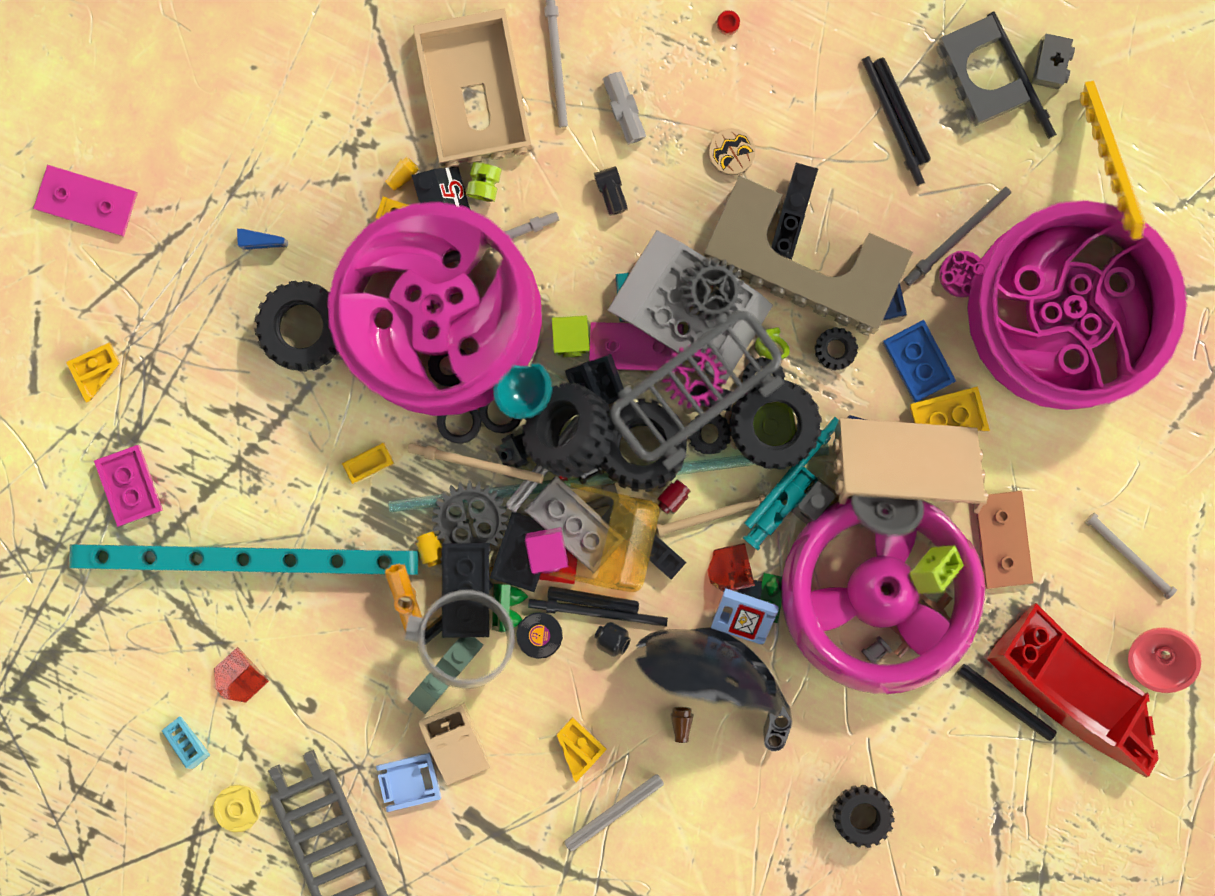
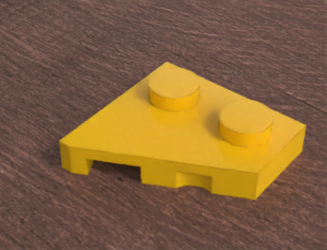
(579, 748)

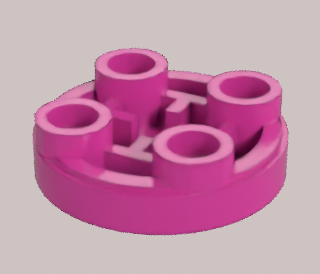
(958, 271)

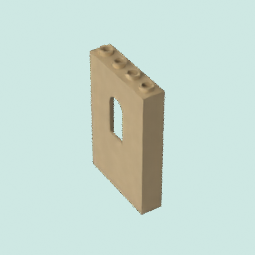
(466, 54)

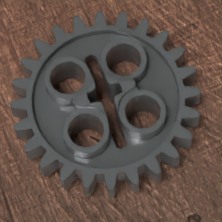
(491, 513)

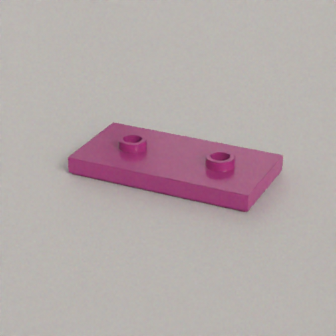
(85, 200)
(629, 346)

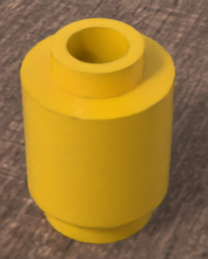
(429, 549)

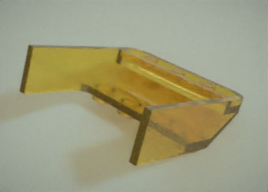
(626, 544)

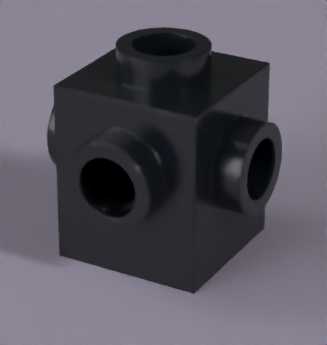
(512, 451)

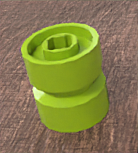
(483, 190)

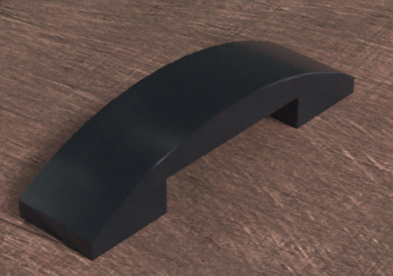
(661, 554)

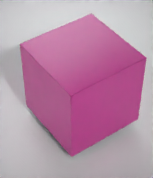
(546, 550)

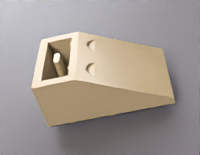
(454, 743)

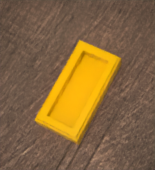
(368, 463)

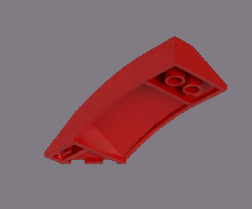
(1077, 690)

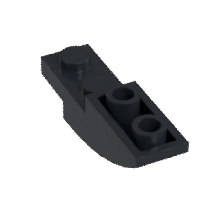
(794, 210)

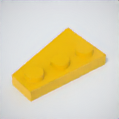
(954, 409)

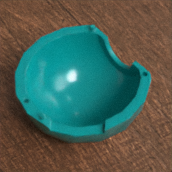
(523, 391)

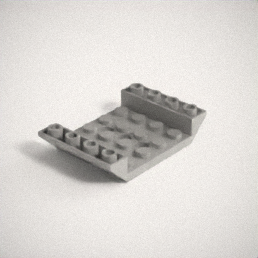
(655, 305)

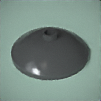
(887, 514)

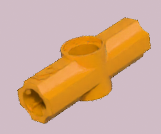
(400, 588)

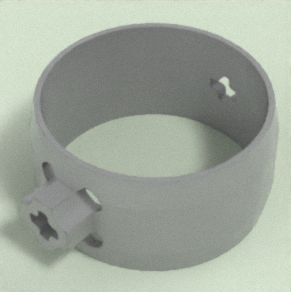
(416, 629)

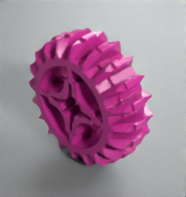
(703, 359)

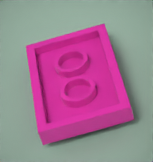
(128, 485)

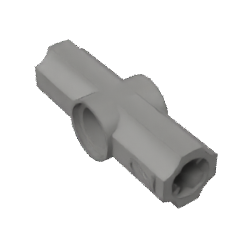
(624, 107)

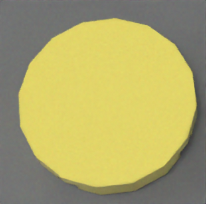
(237, 808)

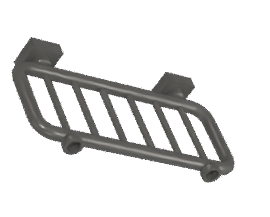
(763, 377)

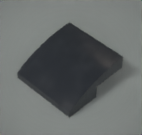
(598, 376)

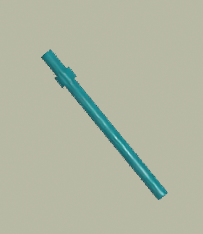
(790, 475)

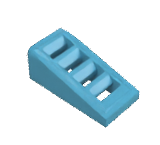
(189, 763)

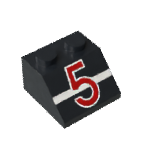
(441, 186)

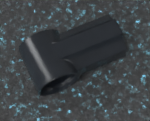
(610, 185)

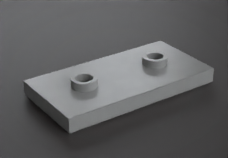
(581, 526)

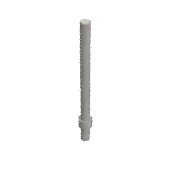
(552, 13)
(535, 224)

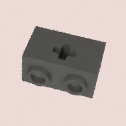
(1045, 72)

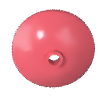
(1161, 671)

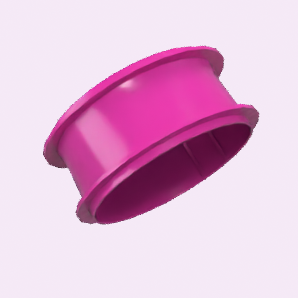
(415, 243)
(1144, 317)

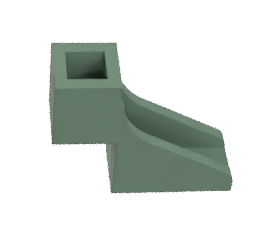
(450, 664)

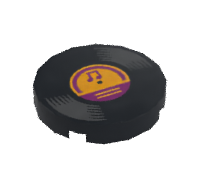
(539, 635)

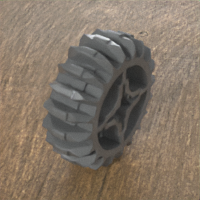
(696, 276)

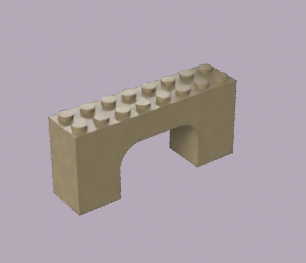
(853, 298)

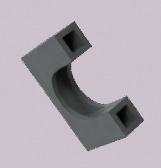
(980, 103)

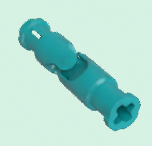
(777, 511)

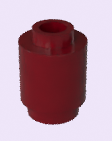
(673, 497)

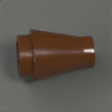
(682, 721)

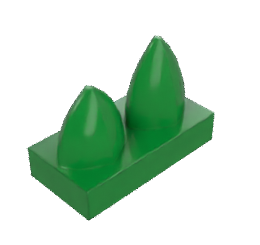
(772, 591)
(507, 596)

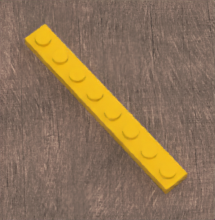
(1113, 165)

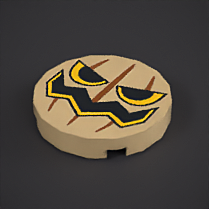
(732, 151)

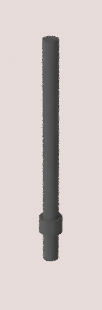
(924, 266)

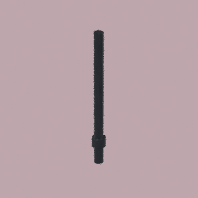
(1041, 114)
(911, 162)
(553, 606)

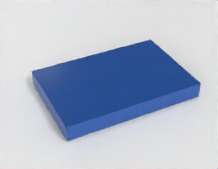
(919, 361)

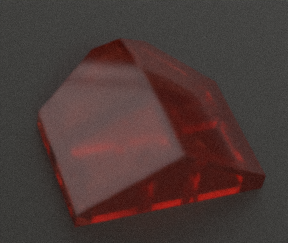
(730, 568)
(238, 677)

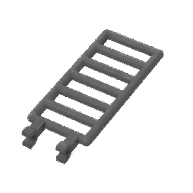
(347, 817)

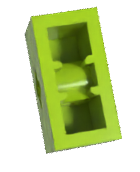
(936, 569)

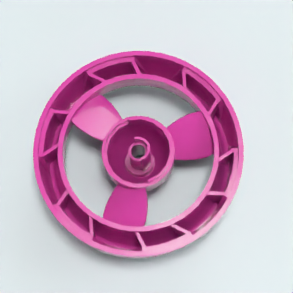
(924, 630)

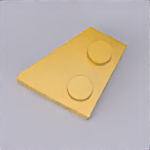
(93, 369)

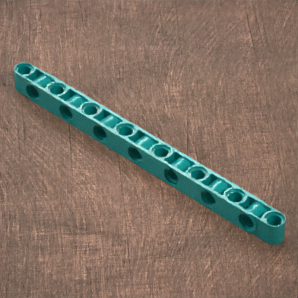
(227, 559)

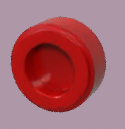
(728, 22)

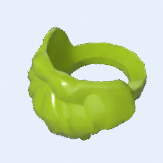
(774, 333)

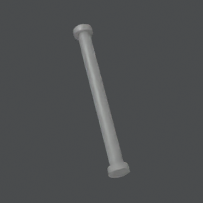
(1131, 556)

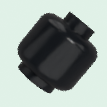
(612, 639)

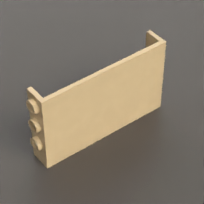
(909, 461)

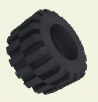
(877, 830)

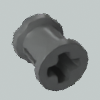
(876, 650)

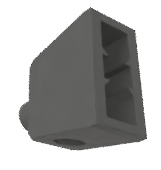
(814, 501)

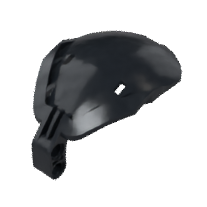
(698, 665)

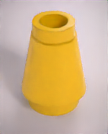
(402, 173)

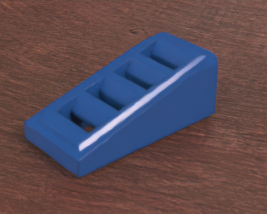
(256, 240)

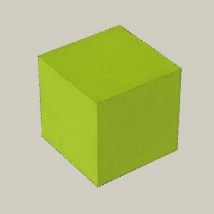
(570, 336)

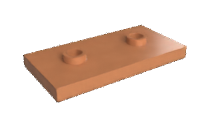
(1004, 541)

